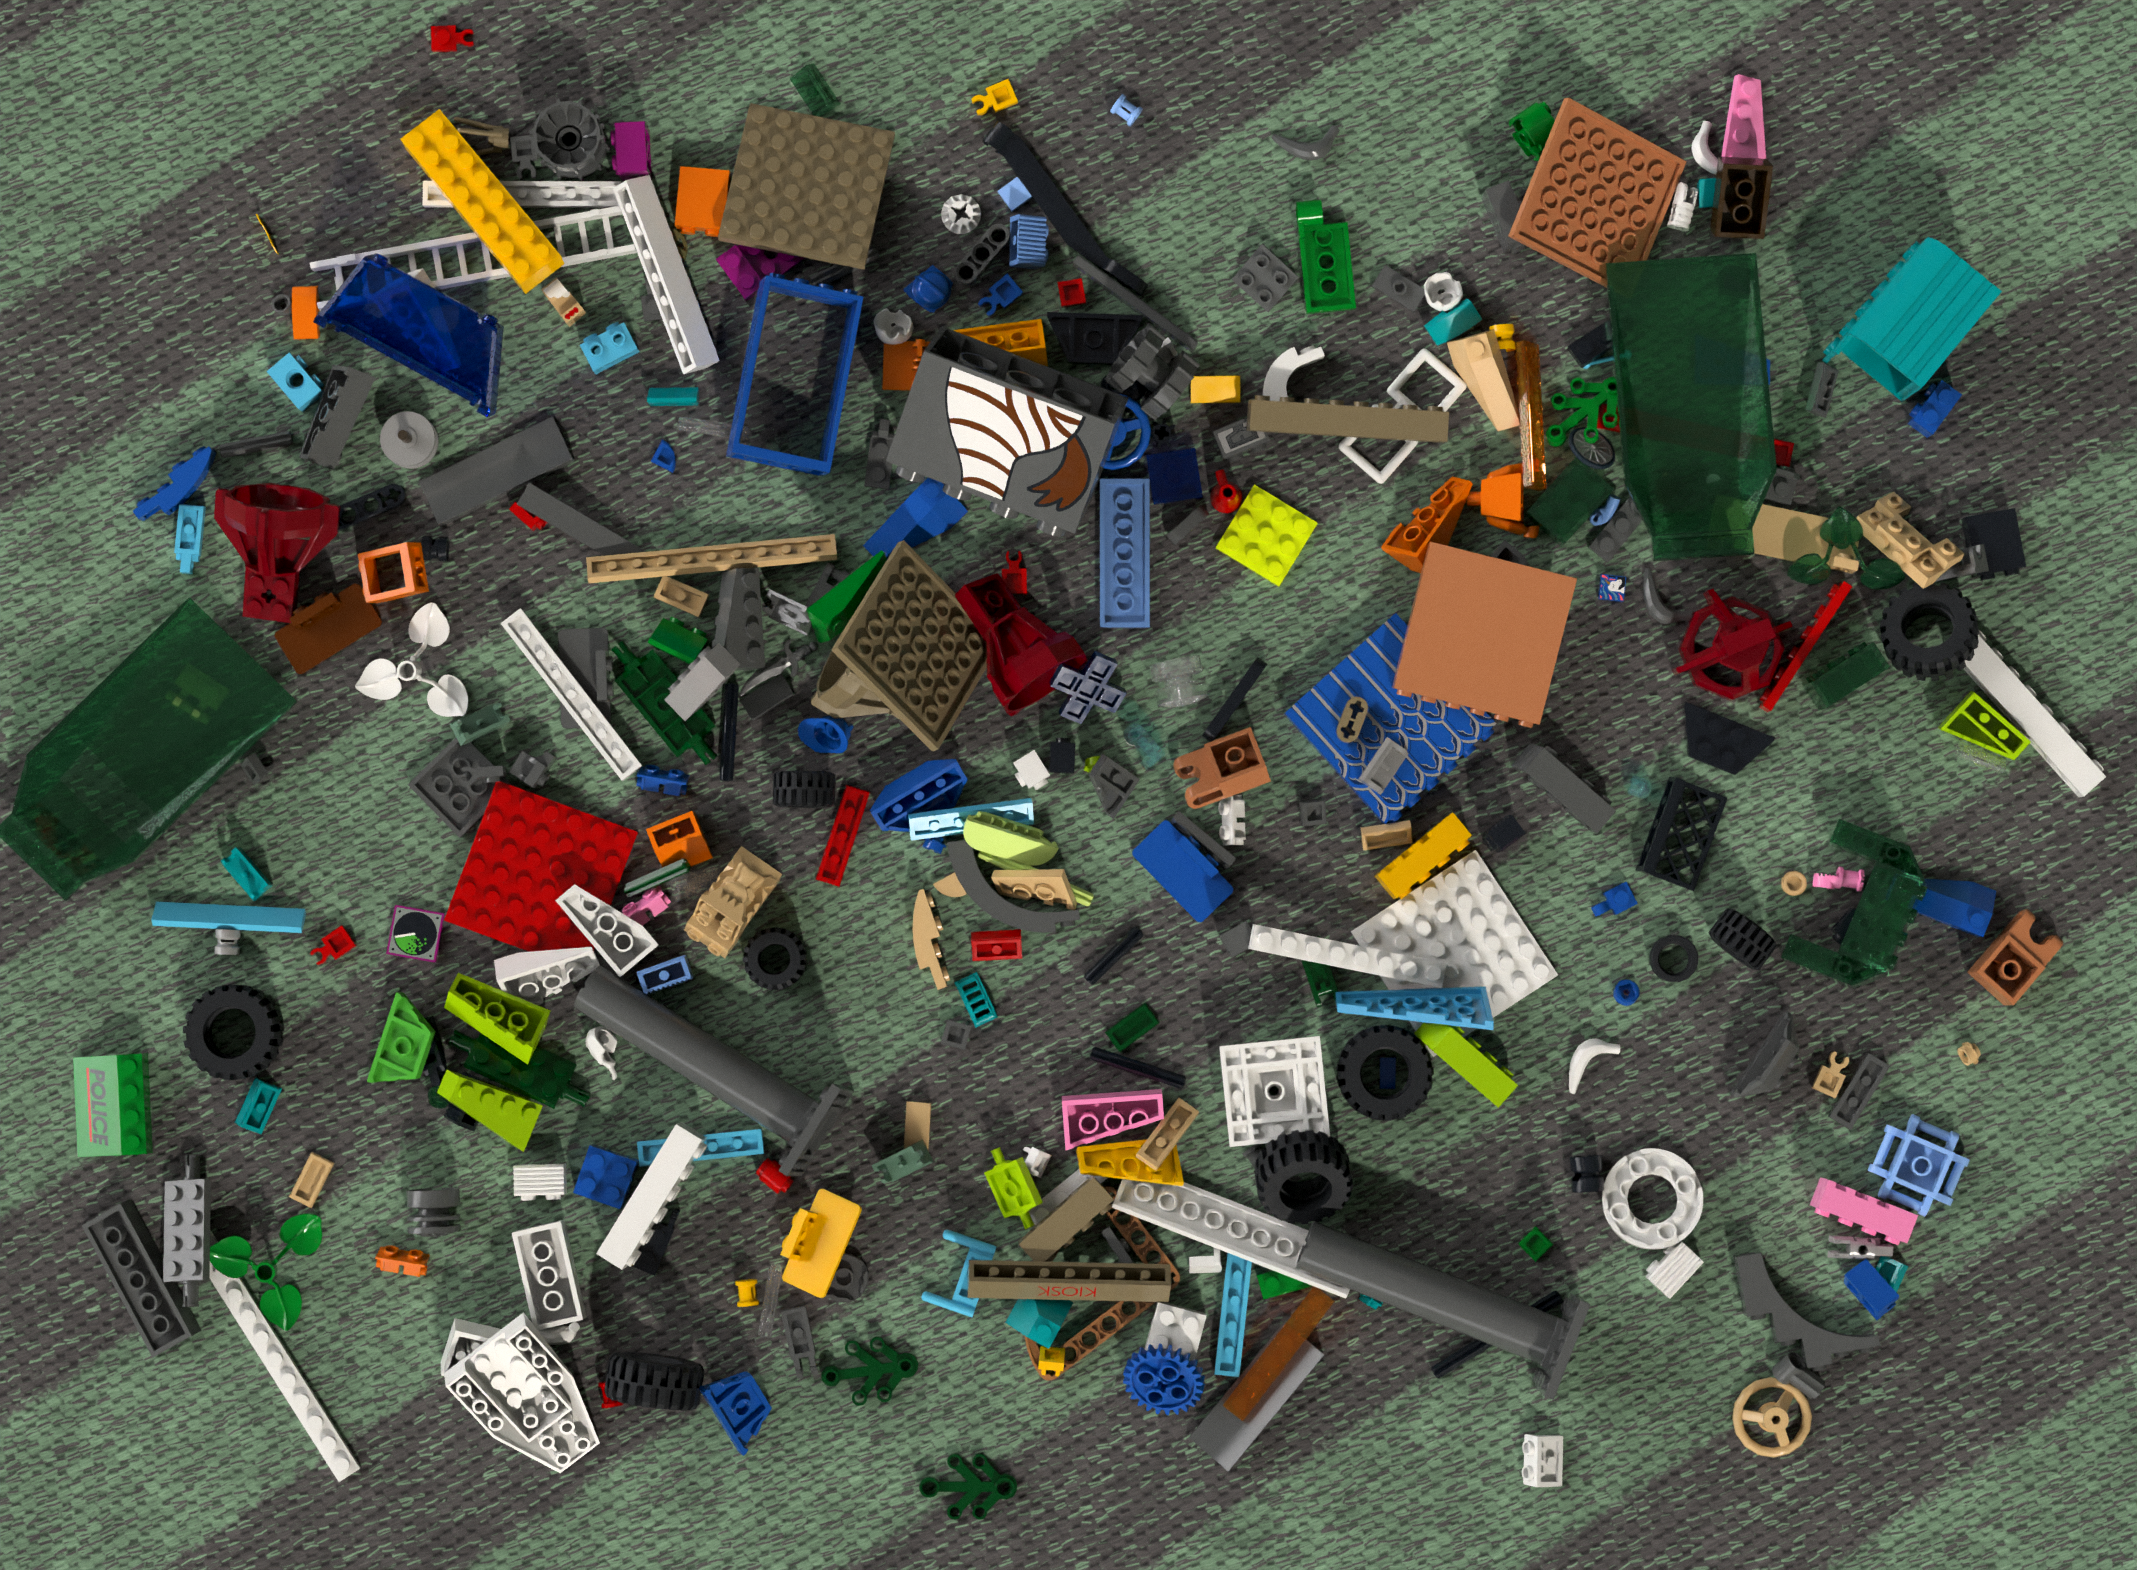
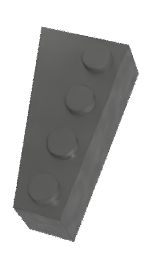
(336, 415)

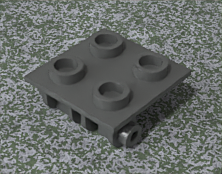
(1265, 278)

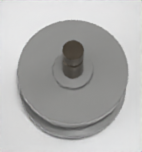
(409, 440)

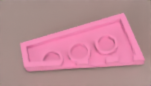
(1745, 122)

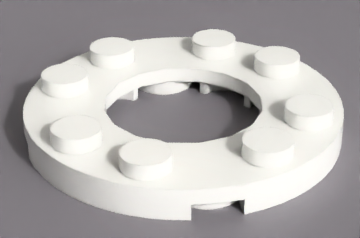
(1658, 1163)

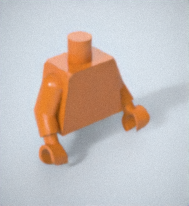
(1503, 500)

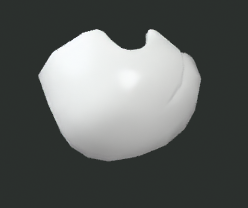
(1447, 300)
(893, 335)

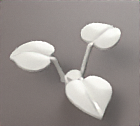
(381, 675)

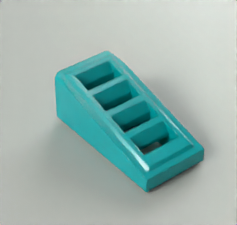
(985, 1018)

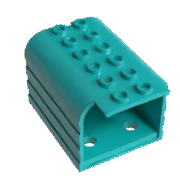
(1915, 318)

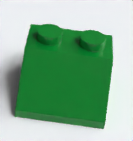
(678, 641)

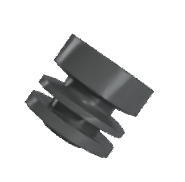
(433, 1211)

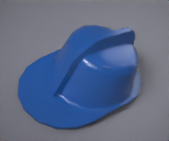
(930, 289)
(825, 734)

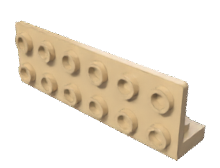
(1792, 534)

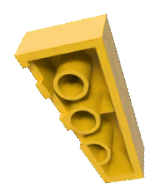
(1423, 856)

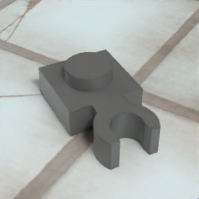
(523, 153)

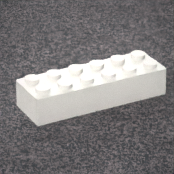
(652, 1195)

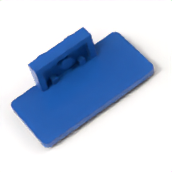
(1183, 870)

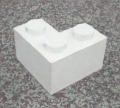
(464, 1339)

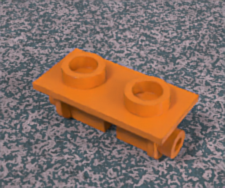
(390, 1258)

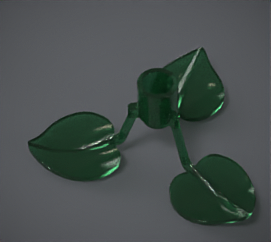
(1841, 531)

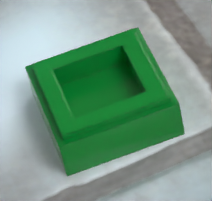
(1535, 1244)

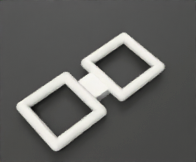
(1393, 391)

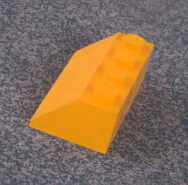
(1019, 338)

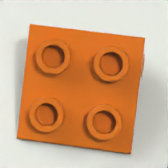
(901, 364)

